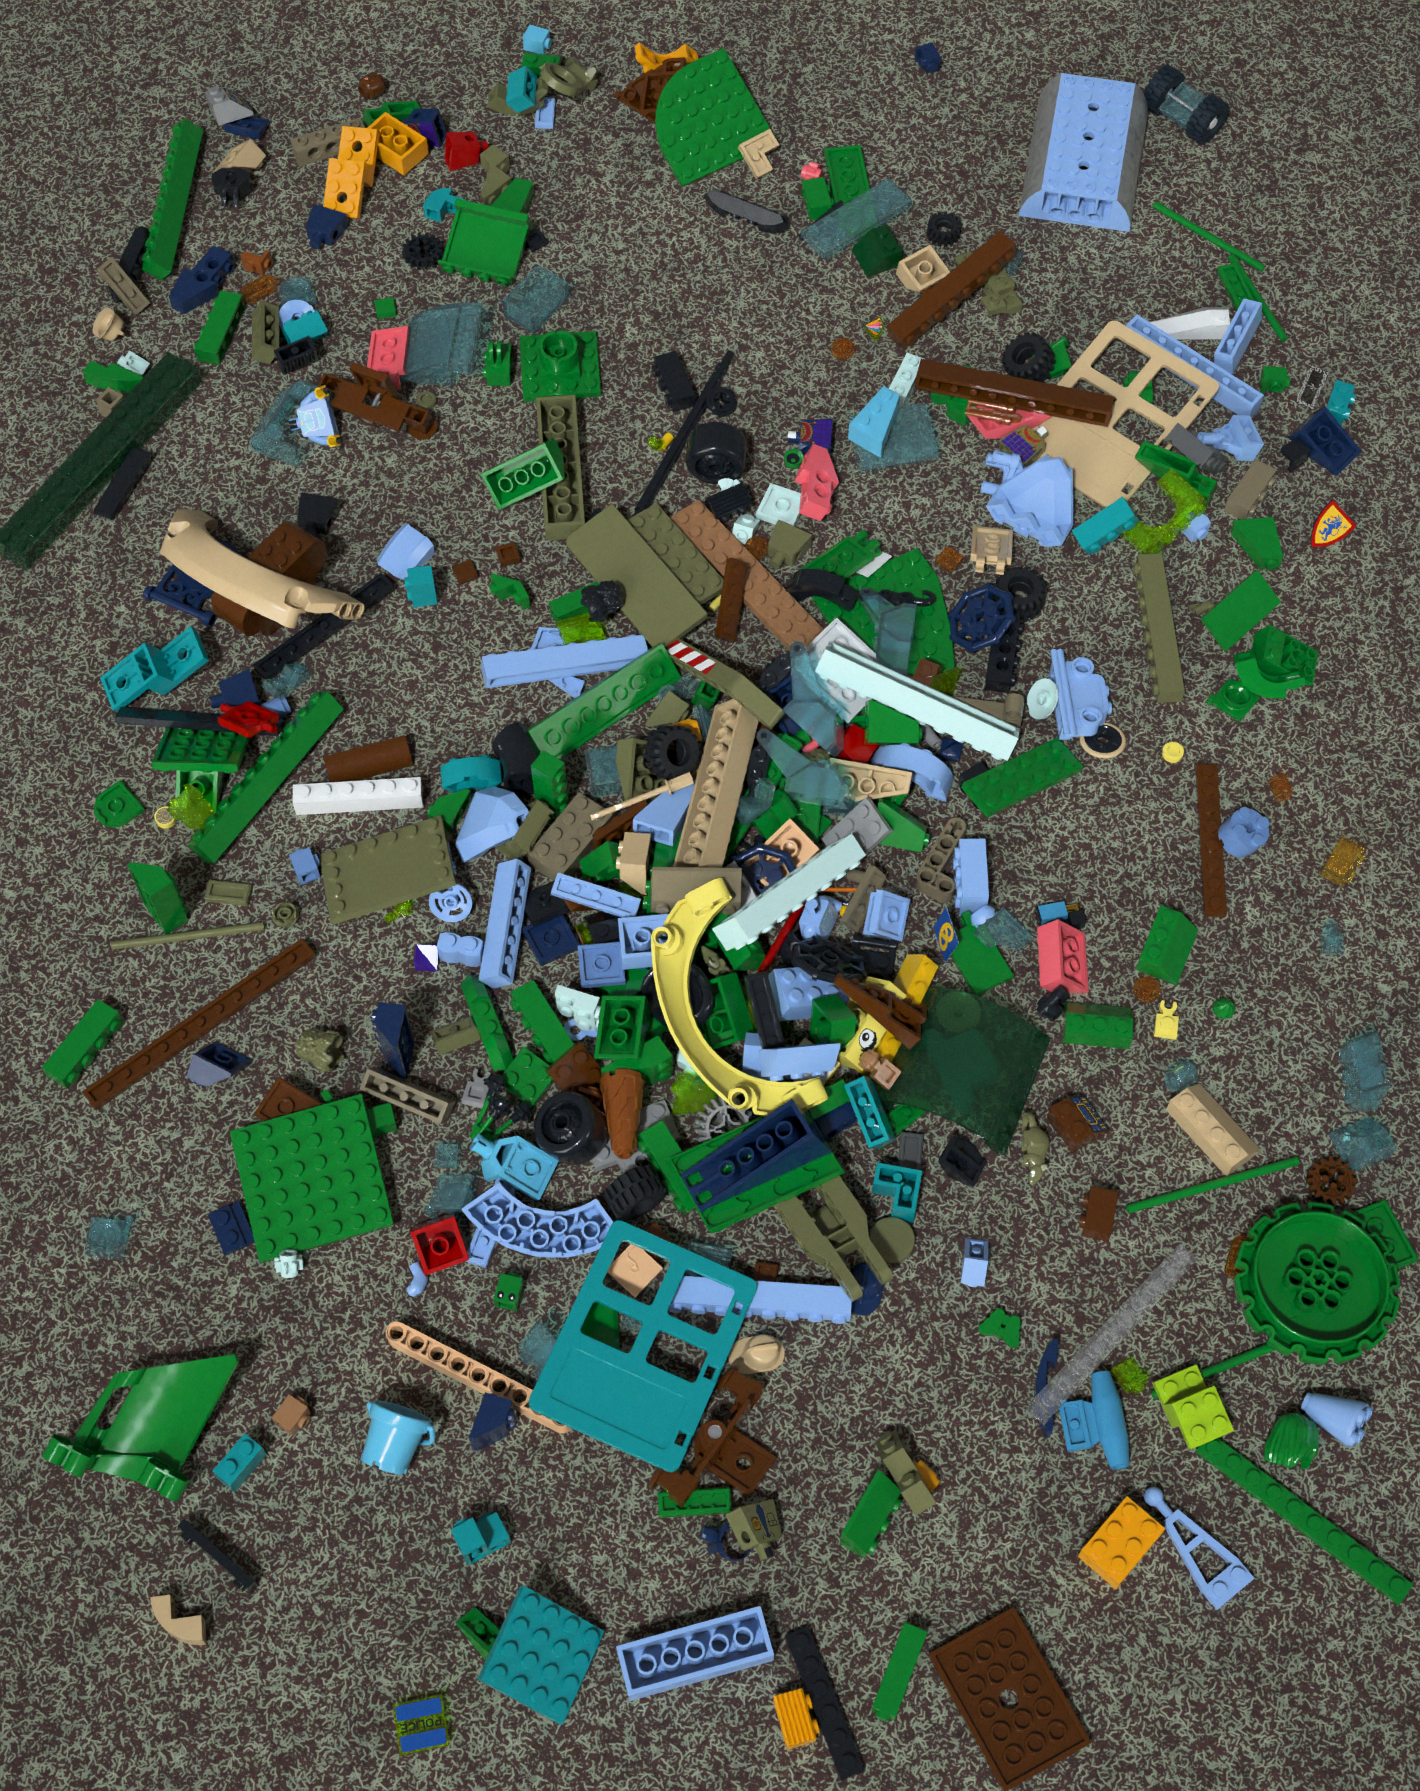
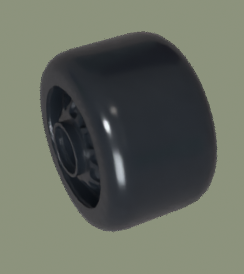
(716, 452)
(570, 1128)

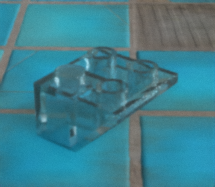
(1363, 1143)

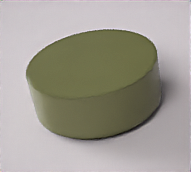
(426, 400)

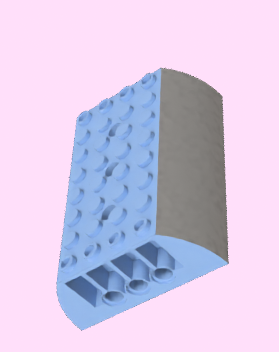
(1116, 121)

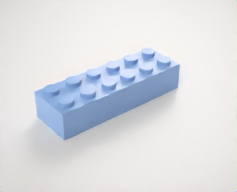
(695, 1653)

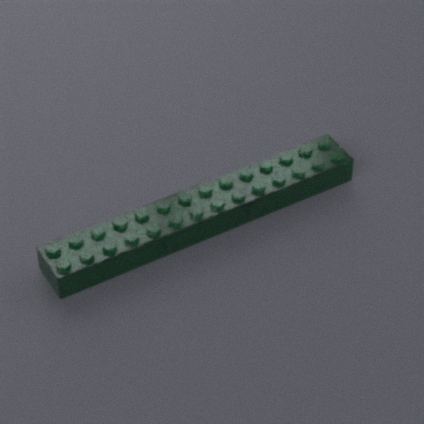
(97, 460)

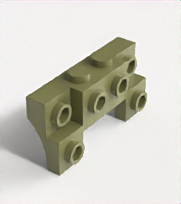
(999, 291)

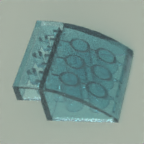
(443, 343)

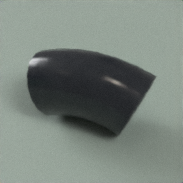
(516, 753)

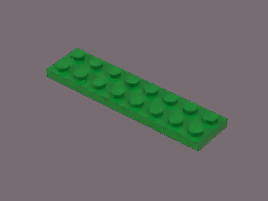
(605, 703)

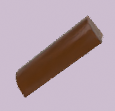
(368, 760)

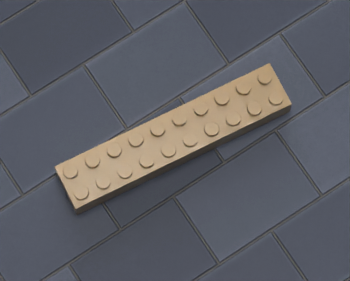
(717, 787)

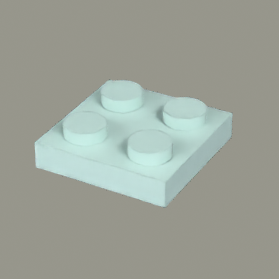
(779, 504)

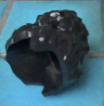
(602, 599)

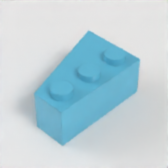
(875, 421)

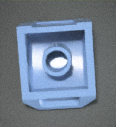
(405, 550)

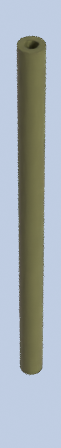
(189, 935)

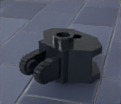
(231, 186)

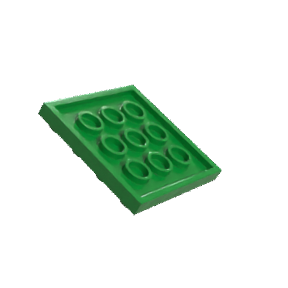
(200, 751)

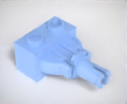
(1236, 437)

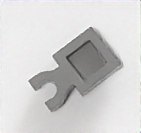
(476, 1091)

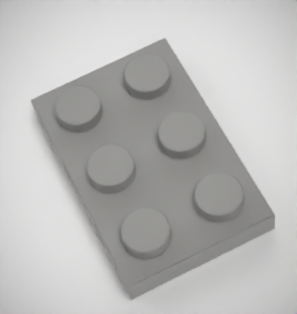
(864, 823)

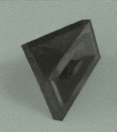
(1312, 387)

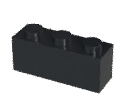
(673, 381)

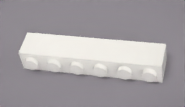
(358, 796)

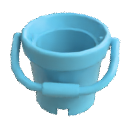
(394, 1436)

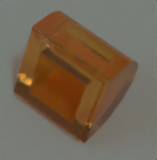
(1280, 788)

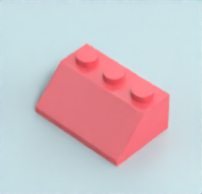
(1062, 957)

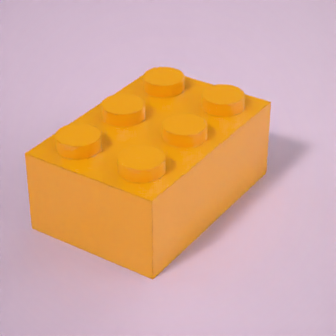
(399, 144)
(1121, 1542)

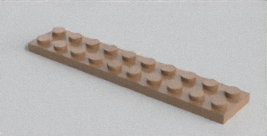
(761, 590)

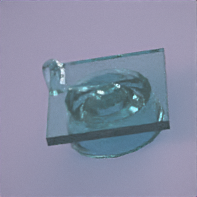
(297, 289)
(450, 1194)
(108, 1238)

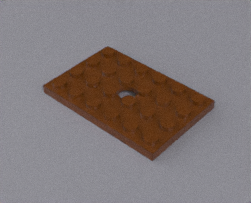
(1015, 1740)

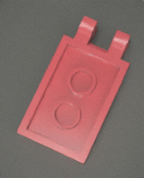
(389, 352)

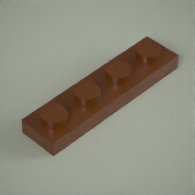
(731, 600)

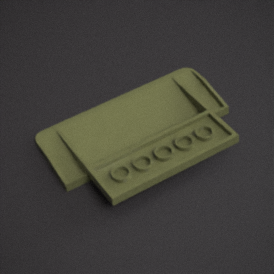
(655, 567)

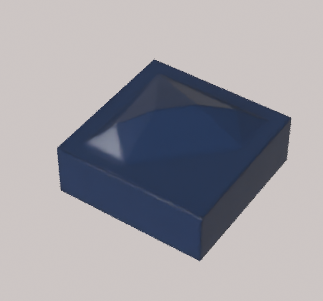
(950, 750)

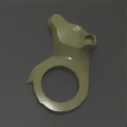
(576, 74)

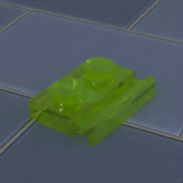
(579, 629)

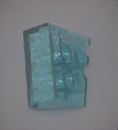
(1364, 1073)

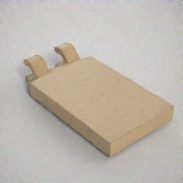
(991, 547)

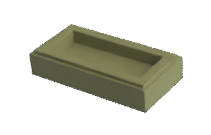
(228, 892)

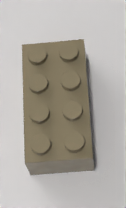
(567, 838)

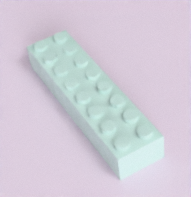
(789, 893)

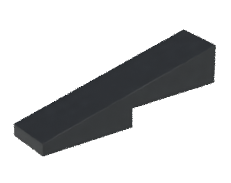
(120, 487)

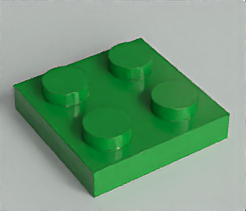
(527, 1077)

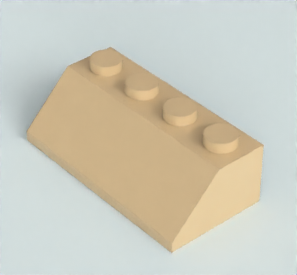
(1212, 1128)

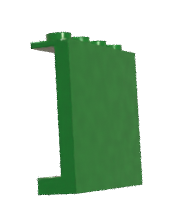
(485, 242)

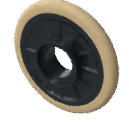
(1114, 746)

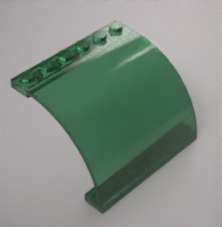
(969, 1065)

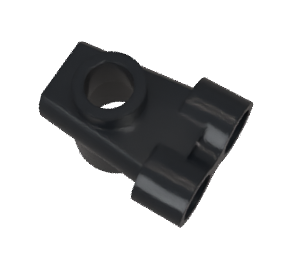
(1050, 1006)

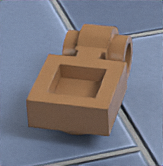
(884, 1071)

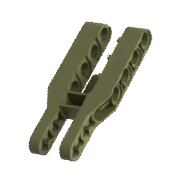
(827, 1242)

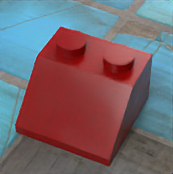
(439, 1243)

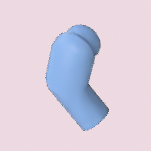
(419, 1281)

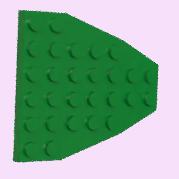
(902, 574)

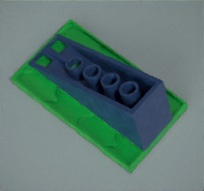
(756, 1166)

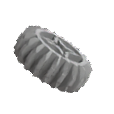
(719, 1107)

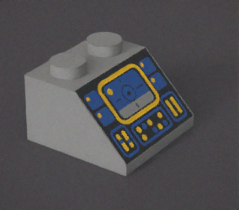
(226, 105)

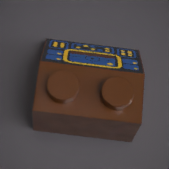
(1076, 1122)

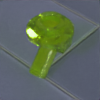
(404, 909)

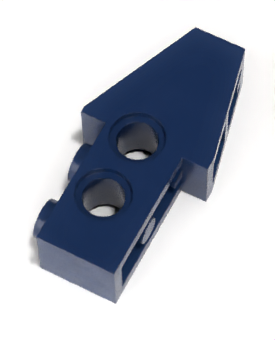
(200, 284)

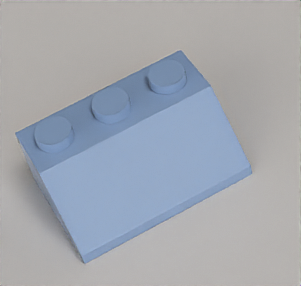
(636, 939)
(798, 1060)

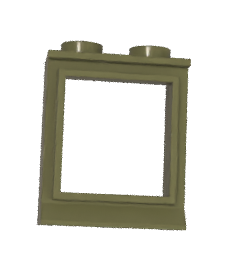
(528, 831)

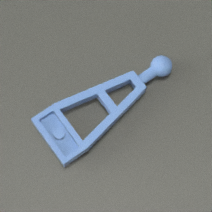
(1228, 1581)

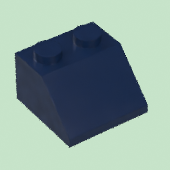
(492, 1421)

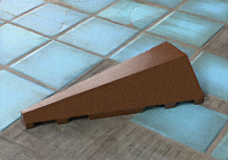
(896, 1015)

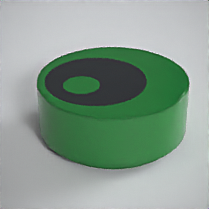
(793, 458)

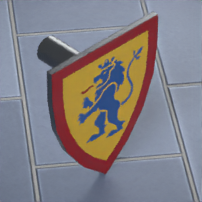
(1331, 526)

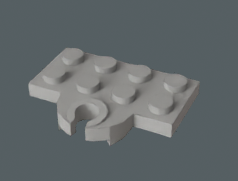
(649, 1116)

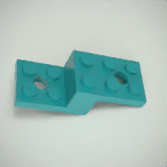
(154, 669)

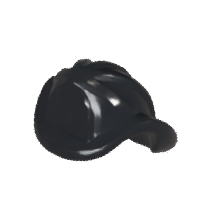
(700, 995)

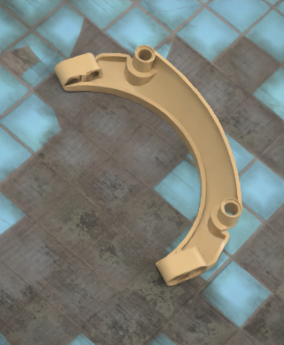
(244, 581)

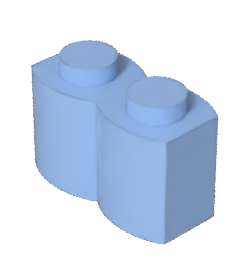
(456, 949)

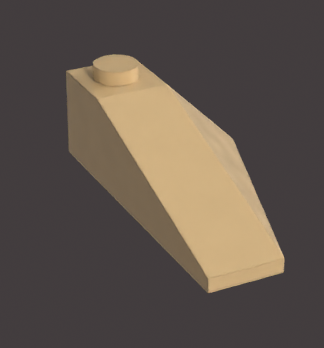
(872, 780)

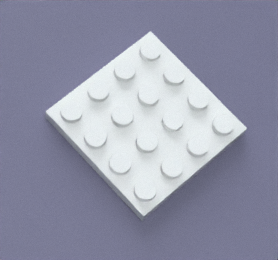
(844, 699)

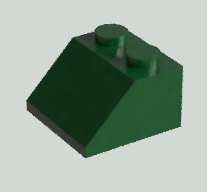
(877, 251)

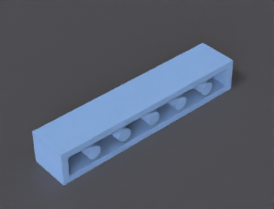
(505, 923)

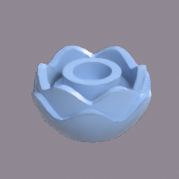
(981, 915)

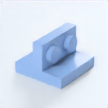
(886, 915)

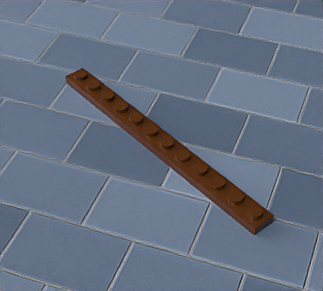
(198, 1024)

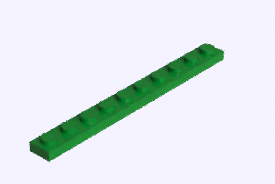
(1306, 1520)

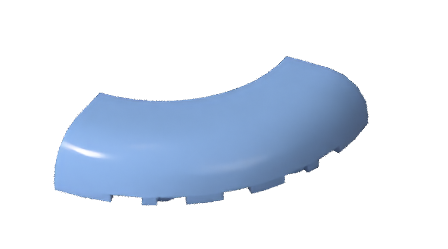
(538, 1230)

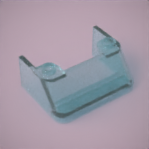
(269, 432)

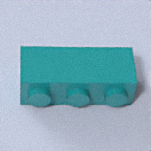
(1106, 526)
(870, 1112)

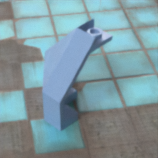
(1037, 501)

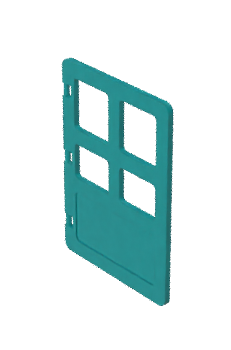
(619, 1393)

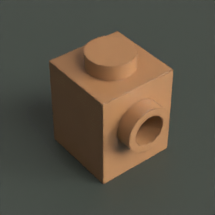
(292, 1415)

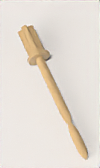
(671, 786)

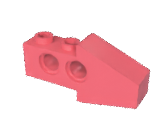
(817, 482)

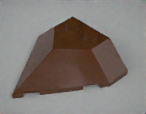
(645, 91)

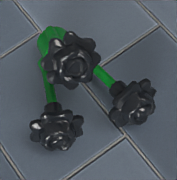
(499, 1105)

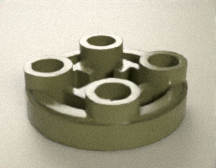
(892, 1239)

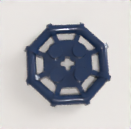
(977, 608)
(762, 868)

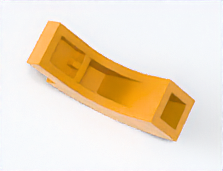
(653, 60)

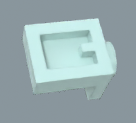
(133, 363)

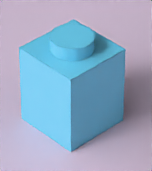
(536, 39)

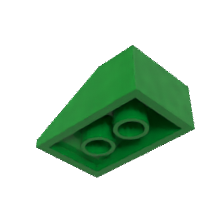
(622, 1027)
(654, 1063)

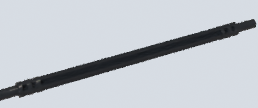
(682, 436)

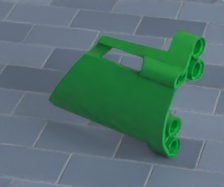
(152, 1427)

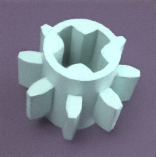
(288, 1263)

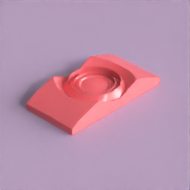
(993, 430)

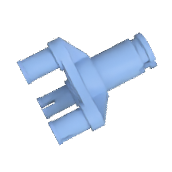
(1008, 463)

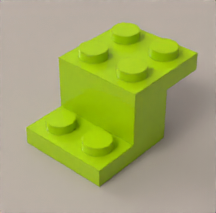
(1193, 1406)

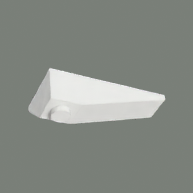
(1196, 324)

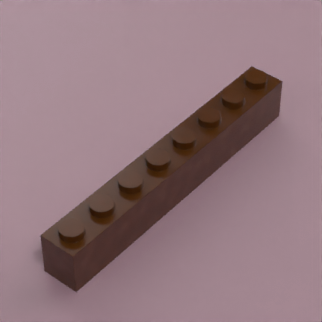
(951, 290)

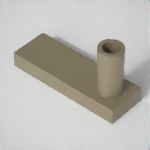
(122, 286)
(857, 907)

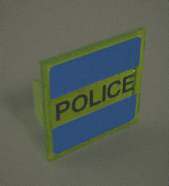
(421, 1725)

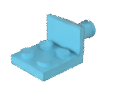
(515, 1163)

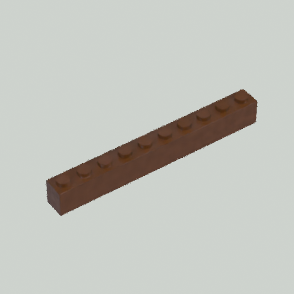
(1014, 391)

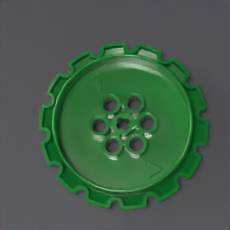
(1276, 1303)

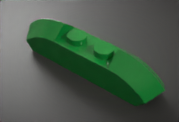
(486, 1023)

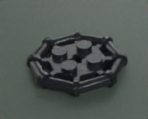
(826, 959)

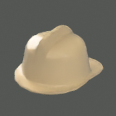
(108, 325)
(757, 1354)

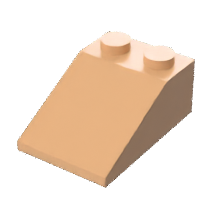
(792, 839)

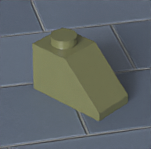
(668, 711)

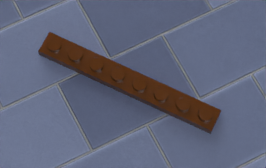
(1210, 846)

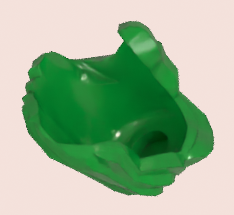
(1291, 1440)

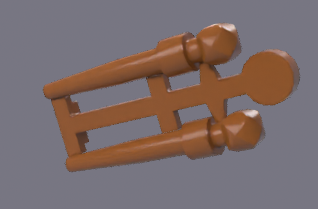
(992, 414)

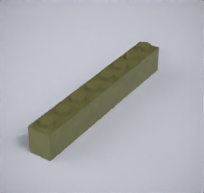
(1159, 628)

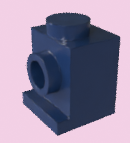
(928, 58)

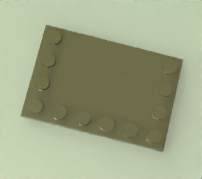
(387, 870)

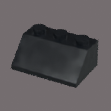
(604, 926)

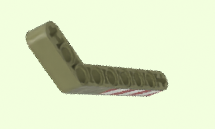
(726, 681)

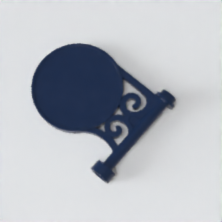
(176, 598)

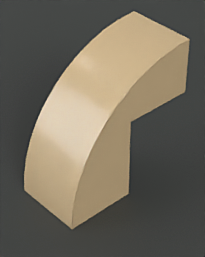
(187, 1629)

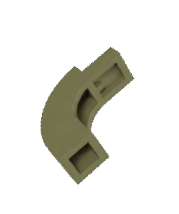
(498, 95)

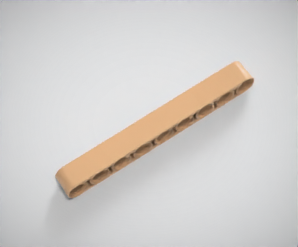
(467, 1374)

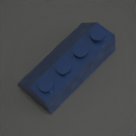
(394, 1036)

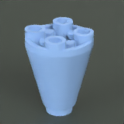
(1338, 1416)

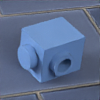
(305, 865)

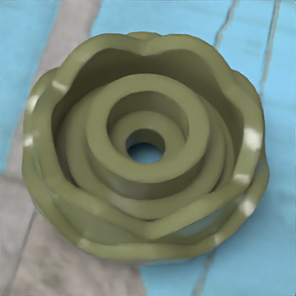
(285, 908)

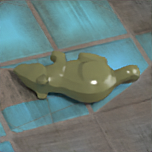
(718, 966)
(1035, 1144)

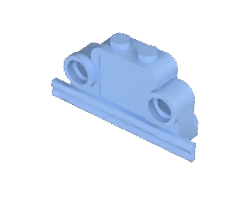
(1081, 696)

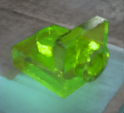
(1130, 1377)

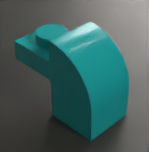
(439, 203)

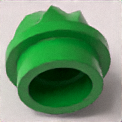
(1224, 1008)

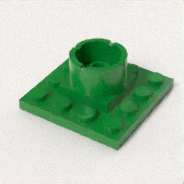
(560, 365)

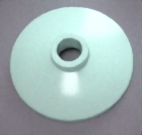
(1042, 698)

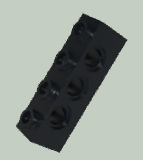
(997, 679)

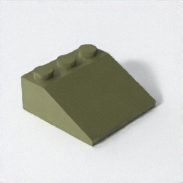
(633, 773)

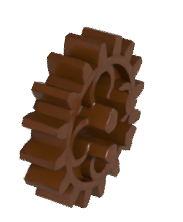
(1345, 1181)

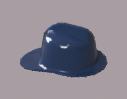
(871, 1289)

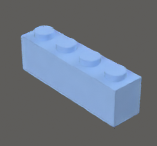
(1238, 335)

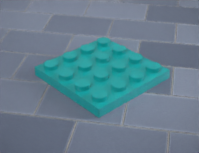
(541, 1655)

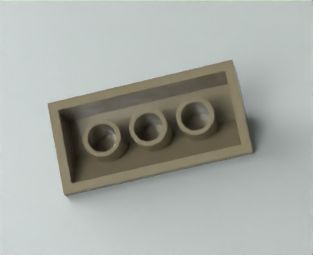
(673, 883)

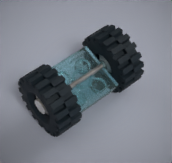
(1185, 105)

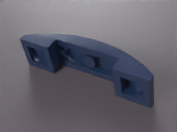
(1048, 1361)

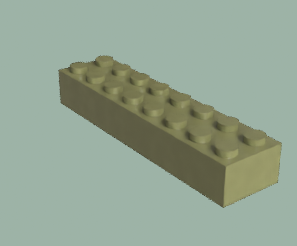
(563, 500)

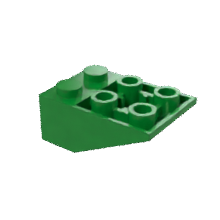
(1281, 653)

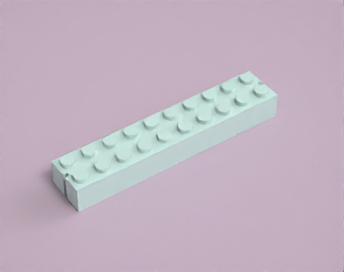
(918, 701)

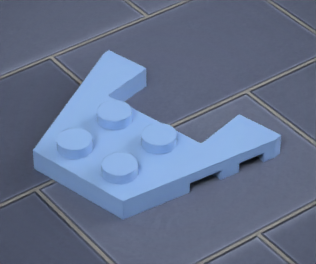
(550, 636)

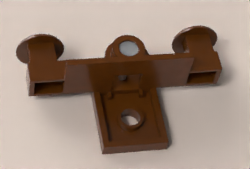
(391, 411)
(721, 1446)

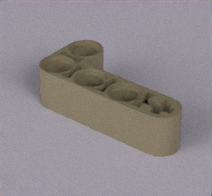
(1010, 711)
(943, 857)

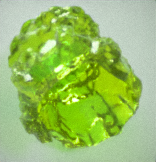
(190, 807)
(690, 1094)

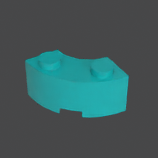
(470, 773)

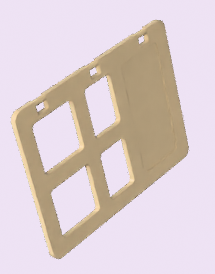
(1100, 455)

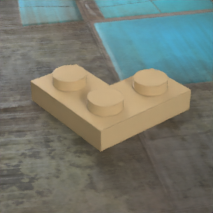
(755, 150)

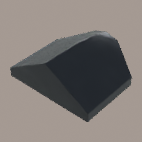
(962, 1161)

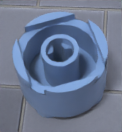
(1244, 832)

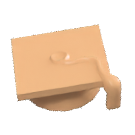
(634, 1269)

